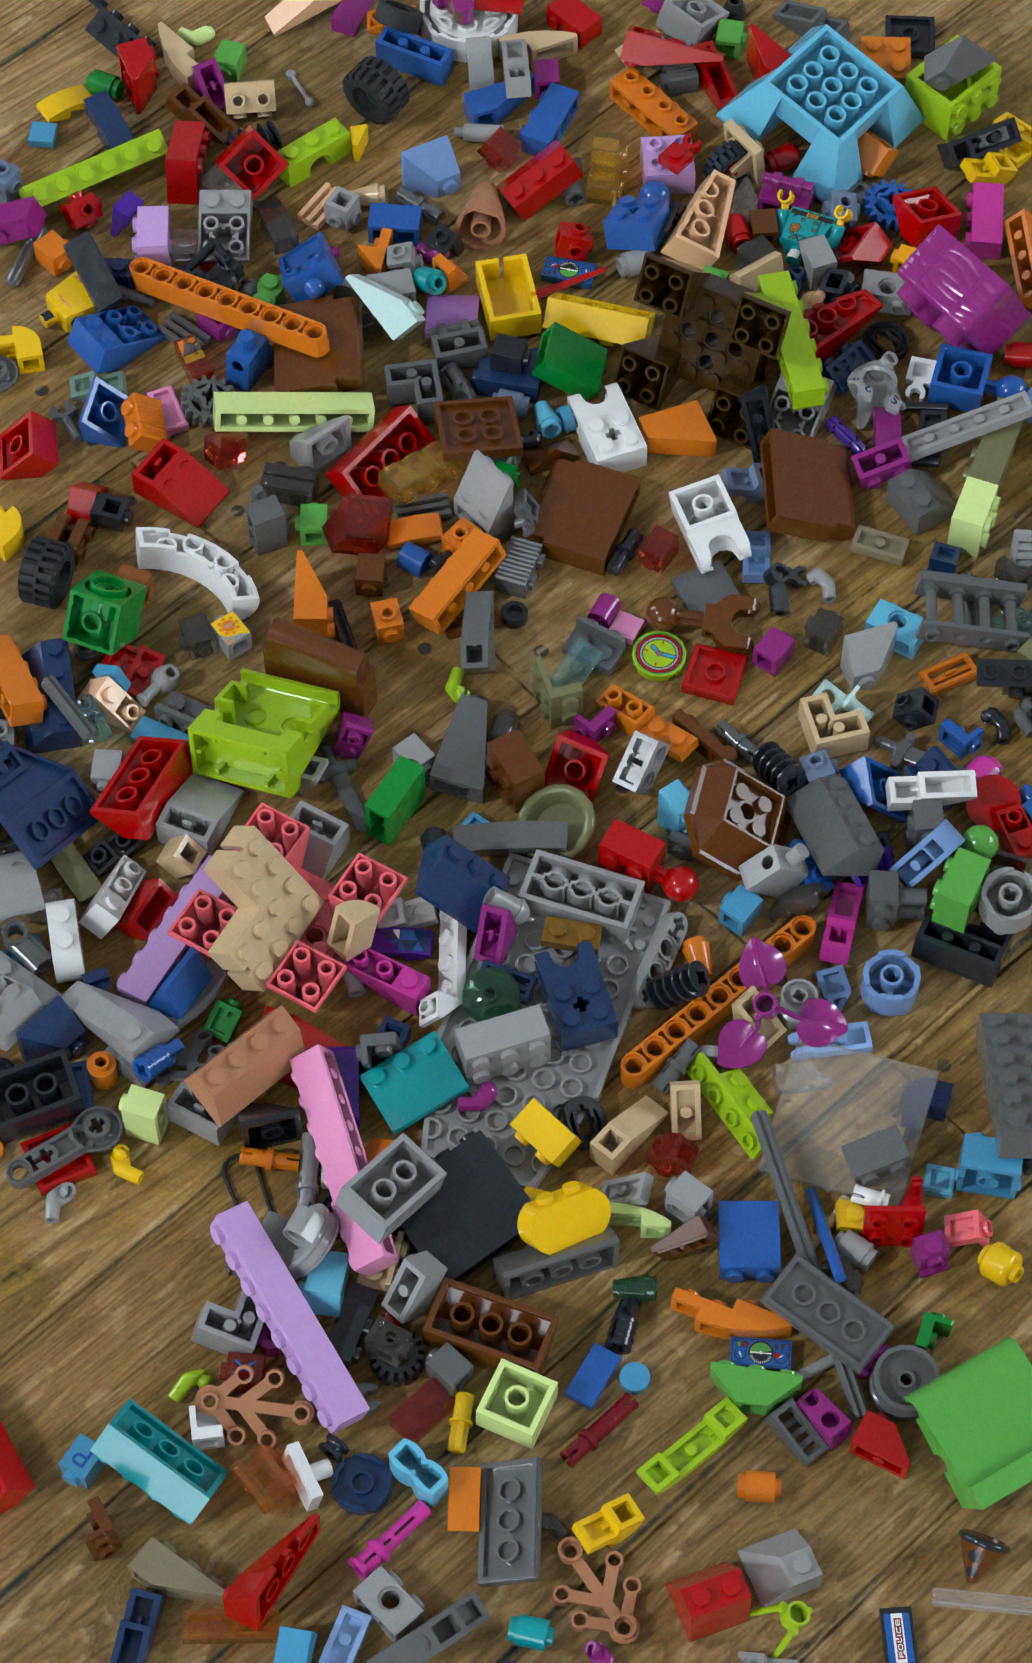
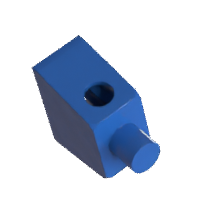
(247, 360)

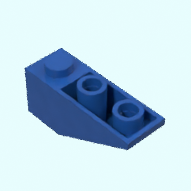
(490, 103)

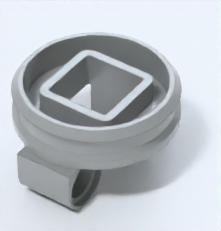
(303, 1238)

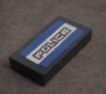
(898, 1635)

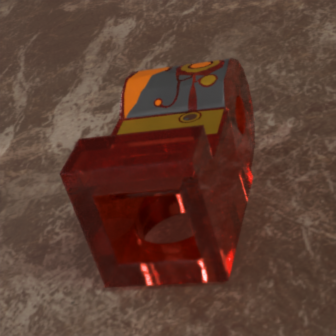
(193, 358)

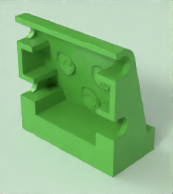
(981, 1423)

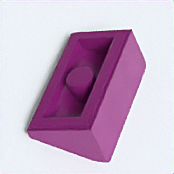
(350, 15)

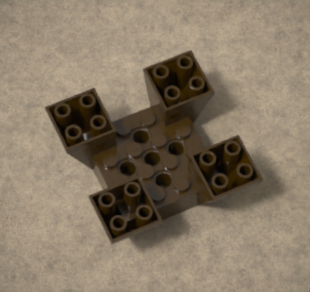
(710, 336)

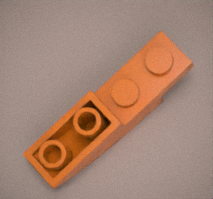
(640, 716)
(720, 1321)

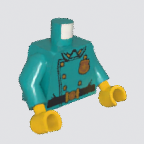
(804, 224)

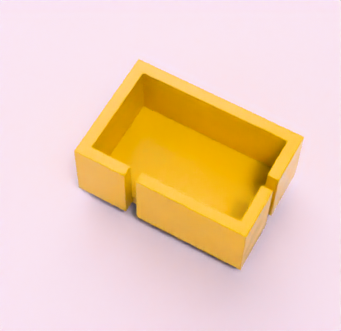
(510, 301)

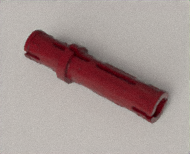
(589, 1438)

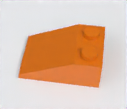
(311, 601)

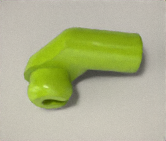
(453, 685)

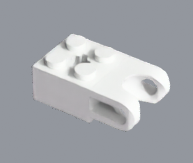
(609, 431)
(709, 521)

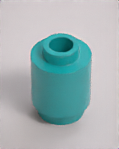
(429, 280)
(530, 1632)

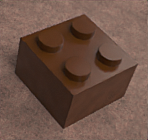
(513, 769)

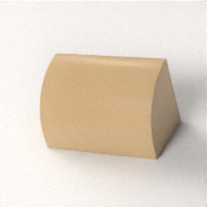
(748, 275)
(353, 928)

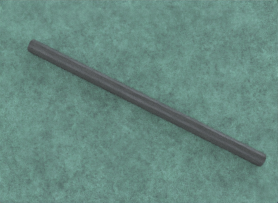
(801, 1240)

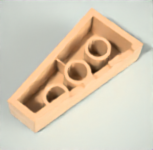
(702, 226)

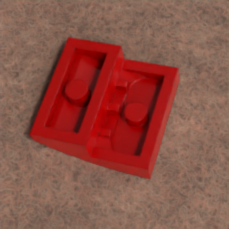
(136, 665)

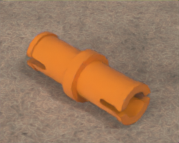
(269, 1159)

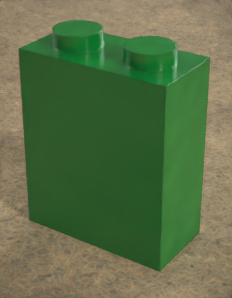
(570, 361)
(395, 800)

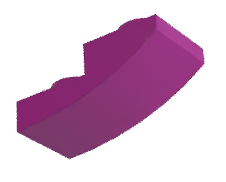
(886, 426)

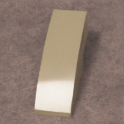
(545, 44)
(177, 55)

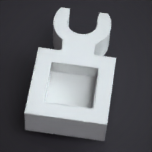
(919, 376)

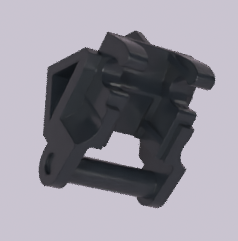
(225, 272)

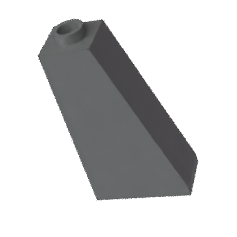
(461, 757)

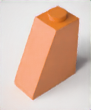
(678, 431)

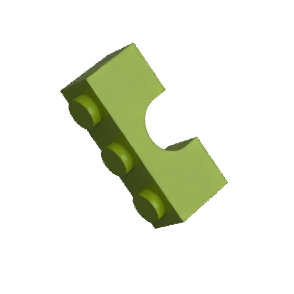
(327, 140)

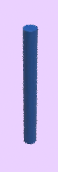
(825, 1235)

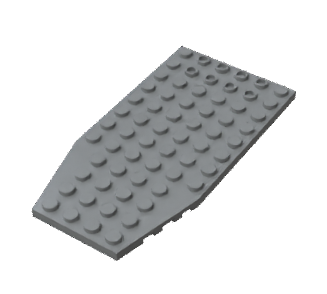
(573, 892)

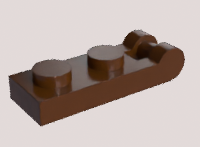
(709, 744)

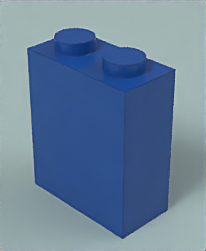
(748, 1241)

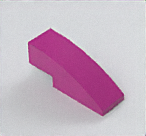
(841, 923)

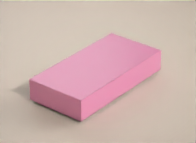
(173, 416)

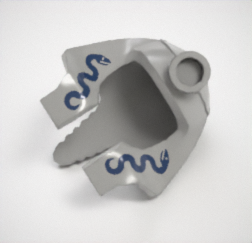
(876, 386)

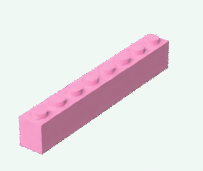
(338, 1149)

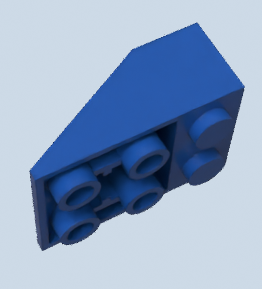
(113, 337)

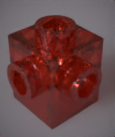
(672, 1154)

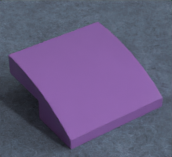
(450, 310)

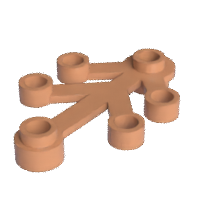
(249, 1405)
(600, 1596)

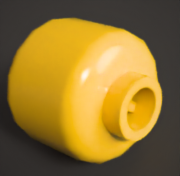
(1000, 1264)

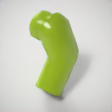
(187, 1381)

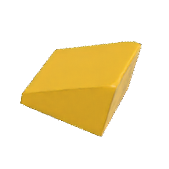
(359, 140)

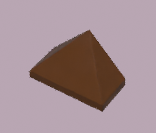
(543, 457)

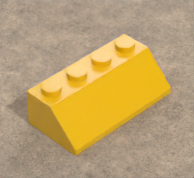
(599, 319)

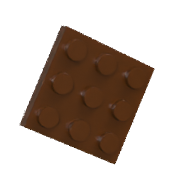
(477, 424)

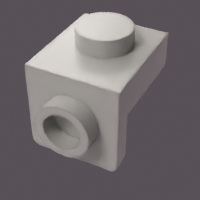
(404, 255)

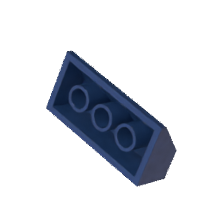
(55, 731)

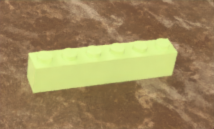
(290, 410)

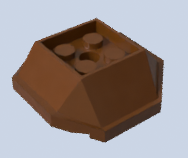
(732, 816)

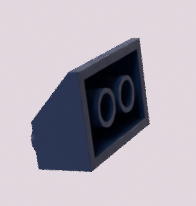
(457, 880)

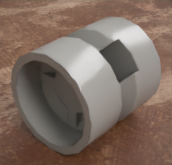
(792, 998)

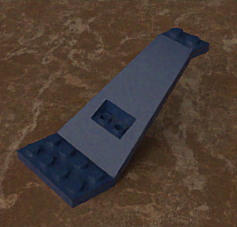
(41, 803)

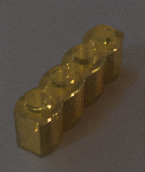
(418, 474)

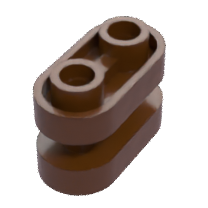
(80, 534)

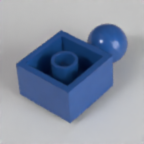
(639, 221)
(963, 379)

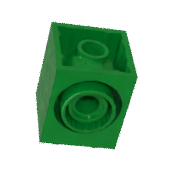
(104, 612)

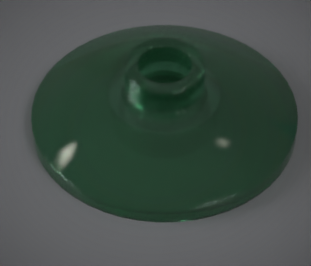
(505, 999)

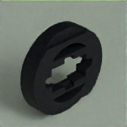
(889, 330)
(592, 1108)

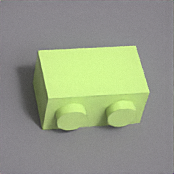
(144, 1114)

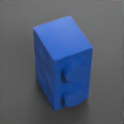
(402, 219)

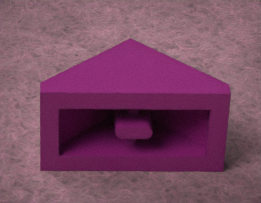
(209, 81)
(494, 934)

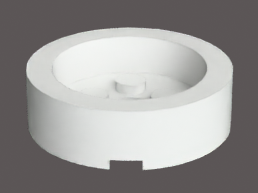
(440, 28)

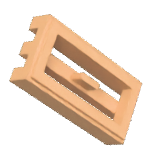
(316, 206)

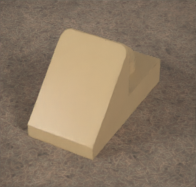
(744, 1009)
(686, 1109)

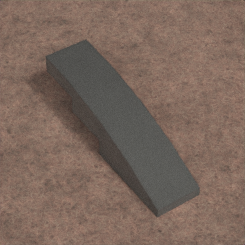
(512, 837)

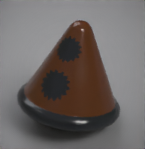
(980, 1553)

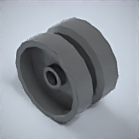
(895, 1365)

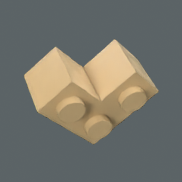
(835, 733)

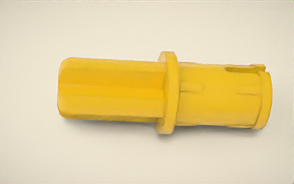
(460, 1422)

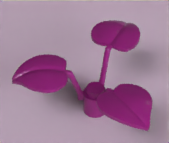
(764, 966)

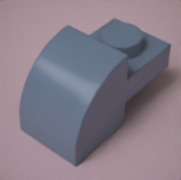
(744, 482)

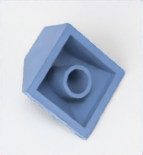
(431, 168)

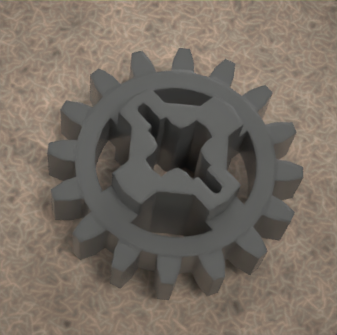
(196, 397)

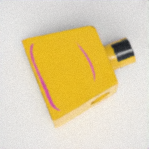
(66, 303)

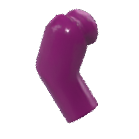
(598, 1652)

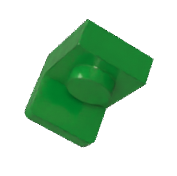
(225, 1019)
(931, 1325)

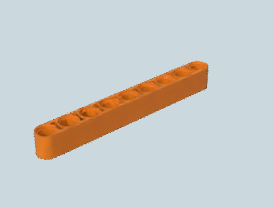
(230, 306)
(706, 1008)

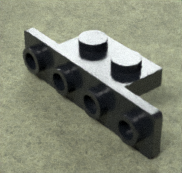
(111, 30)
(1011, 675)
(353, 1322)

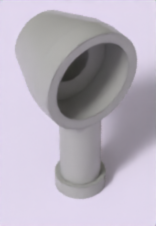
(160, 683)

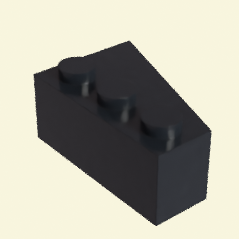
(972, 955)

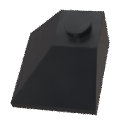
(269, 1125)

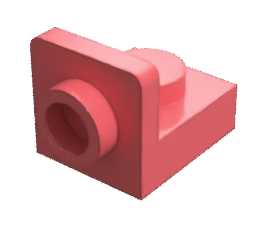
(967, 1228)

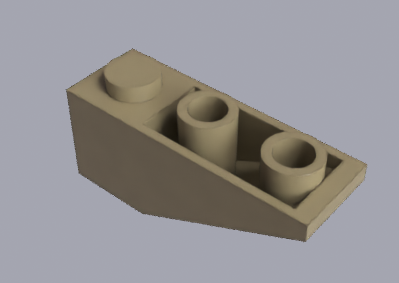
(170, 1575)

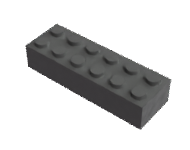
(1006, 1069)

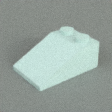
(392, 310)

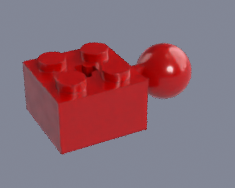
(643, 858)

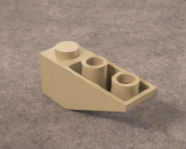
(625, 1134)

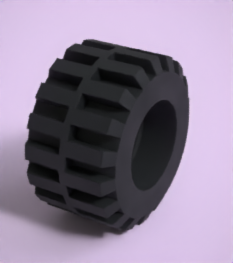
(376, 90)
(46, 572)

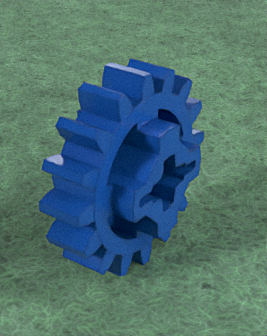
(879, 203)

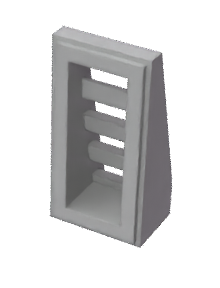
(1021, 552)

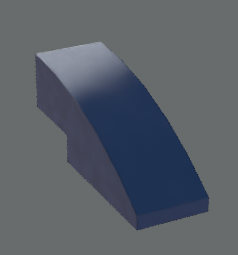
(107, 120)
(138, 1627)

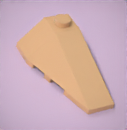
(293, 12)

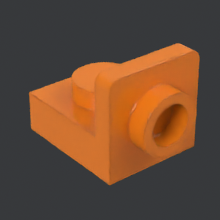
(454, 274)

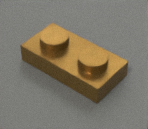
(566, 933)

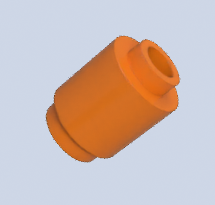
(102, 1070)
(758, 1486)

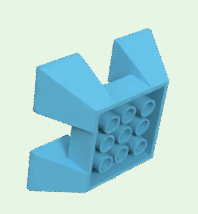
(831, 100)

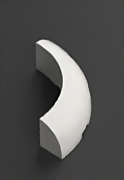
(201, 562)

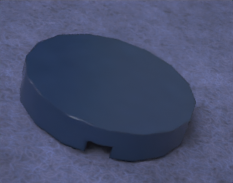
(362, 1484)

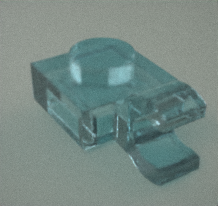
(95, 717)

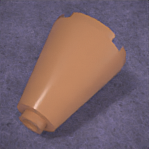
(482, 218)

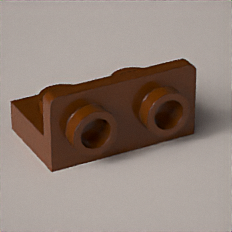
(104, 1540)

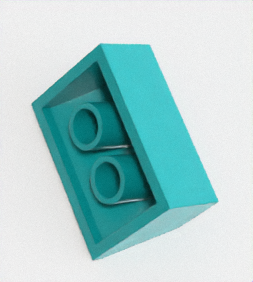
(414, 1082)

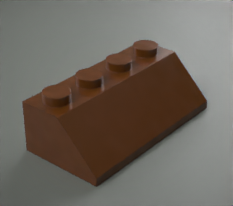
(489, 1327)

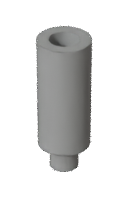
(475, 132)

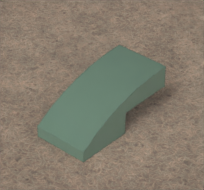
(81, 384)

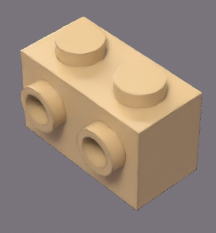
(250, 98)

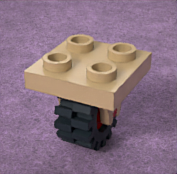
(737, 155)

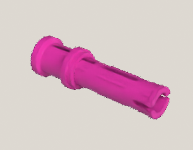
(376, 1547)

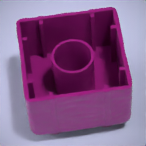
(959, 295)

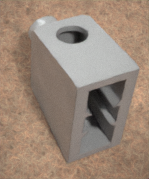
(775, 869)

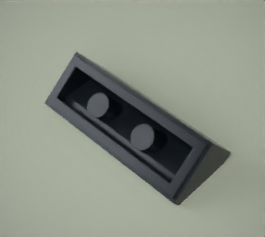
(93, 272)
(757, 417)

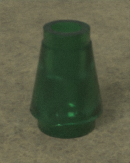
(640, 1287)

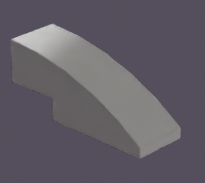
(516, 68)

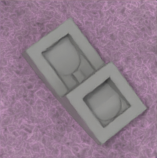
(479, 62)

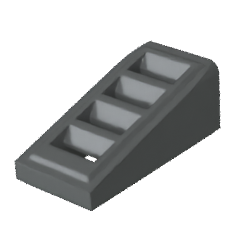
(788, 1439)

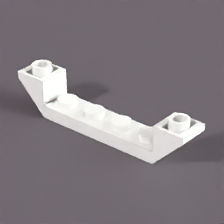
(451, 972)

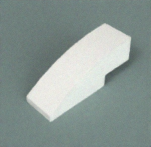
(945, 785)

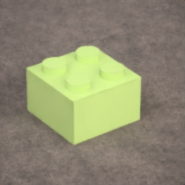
(974, 516)
(516, 1403)

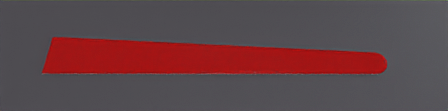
(564, 284)

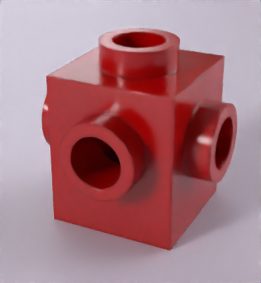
(82, 210)
(573, 241)

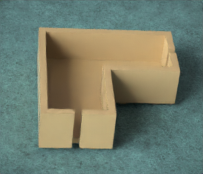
(271, 904)

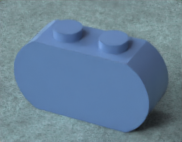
(928, 854)

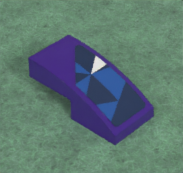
(403, 942)

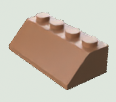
(247, 1066)

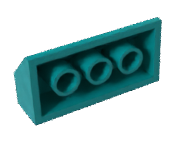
(159, 1461)

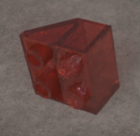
(359, 524)

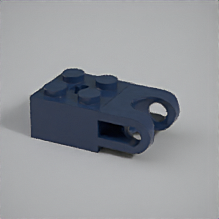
(577, 999)

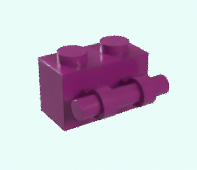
(801, 189)

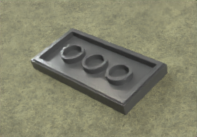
(827, 1314)
(510, 1522)

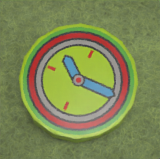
(659, 656)

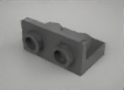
(607, 641)
(179, 711)
(378, 1044)

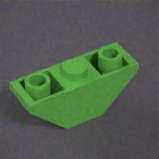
(754, 1387)

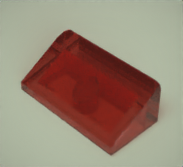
(421, 1410)

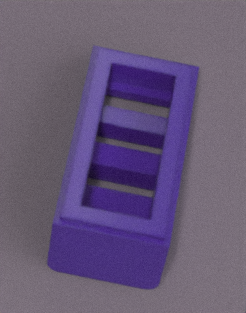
(124, 212)

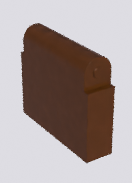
(344, 363)
(807, 487)
(584, 513)
(321, 662)

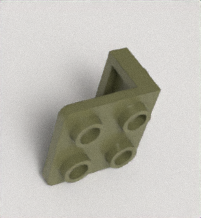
(559, 703)

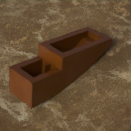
(191, 107)

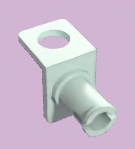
(844, 702)

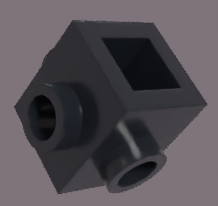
(838, 283)
(915, 708)

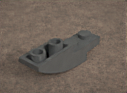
(436, 1633)

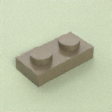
(879, 545)

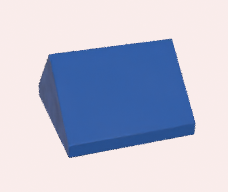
(101, 415)
(182, 986)

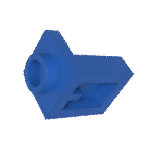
(957, 739)

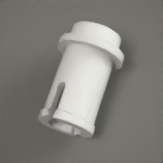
(870, 1196)

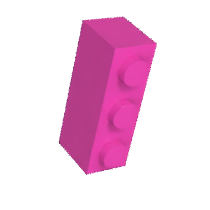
(985, 220)

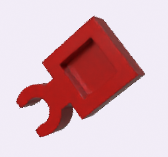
(677, 156)

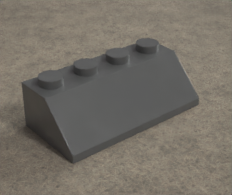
(835, 828)
(533, 1271)

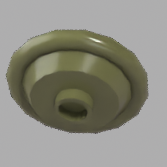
(567, 804)

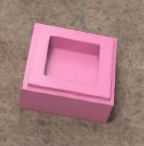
(628, 626)

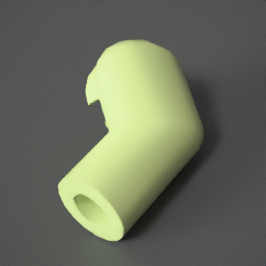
(197, 37)

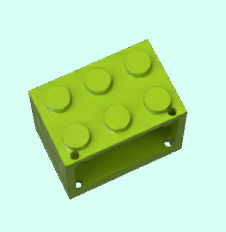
(957, 106)

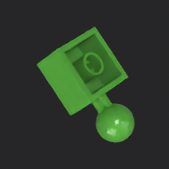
(963, 879)

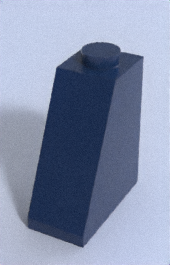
(491, 381)

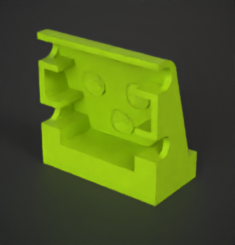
(262, 732)

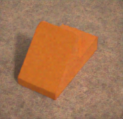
(375, 258)

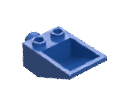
(310, 269)

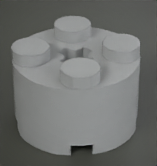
(1006, 901)

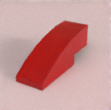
(716, 80)

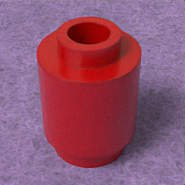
(782, 158)
(737, 231)
(1018, 355)

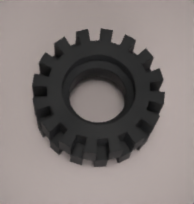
(402, 1373)

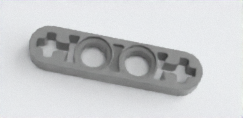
(671, 931)

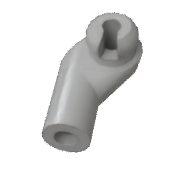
(819, 576)
(56, 1199)

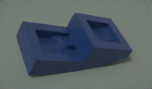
(944, 558)

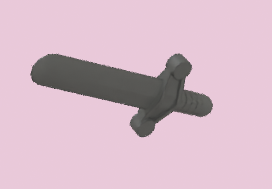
(903, 750)
(337, 772)

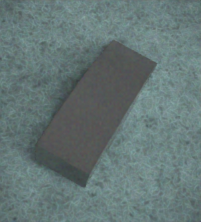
(802, 17)

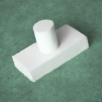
(306, 1475)

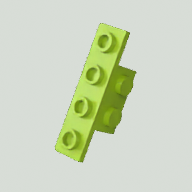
(732, 1099)

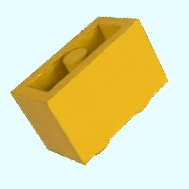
(546, 1133)

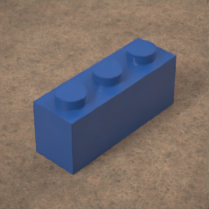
(415, 55)
(549, 119)

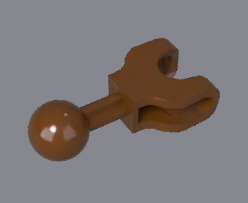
(715, 622)

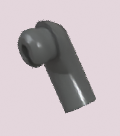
(1023, 715)

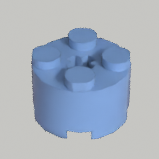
(890, 983)

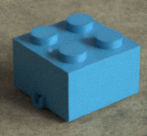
(983, 1171)

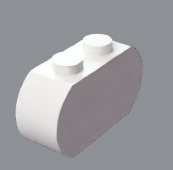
(65, 940)

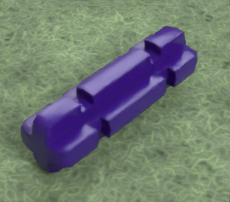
(845, 435)

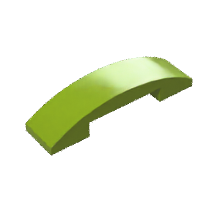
(693, 1448)

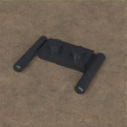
(930, 414)

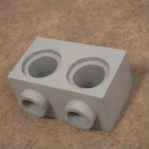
(641, 763)

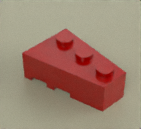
(186, 161)

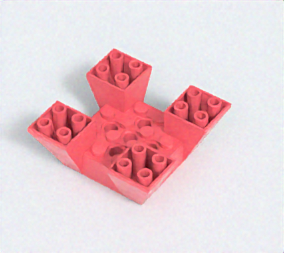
(309, 967)

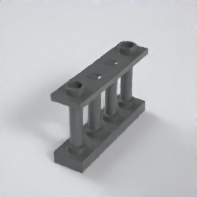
(971, 589)

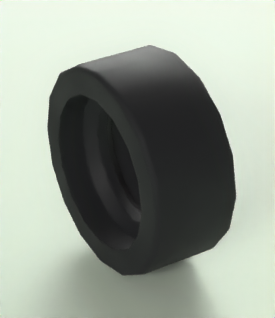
(398, 16)

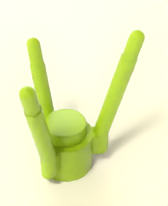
(791, 1617)

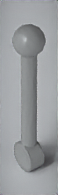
(291, 75)

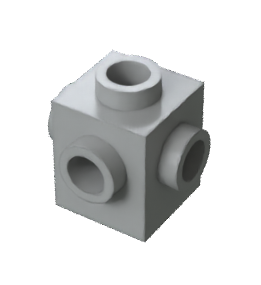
(342, 209)

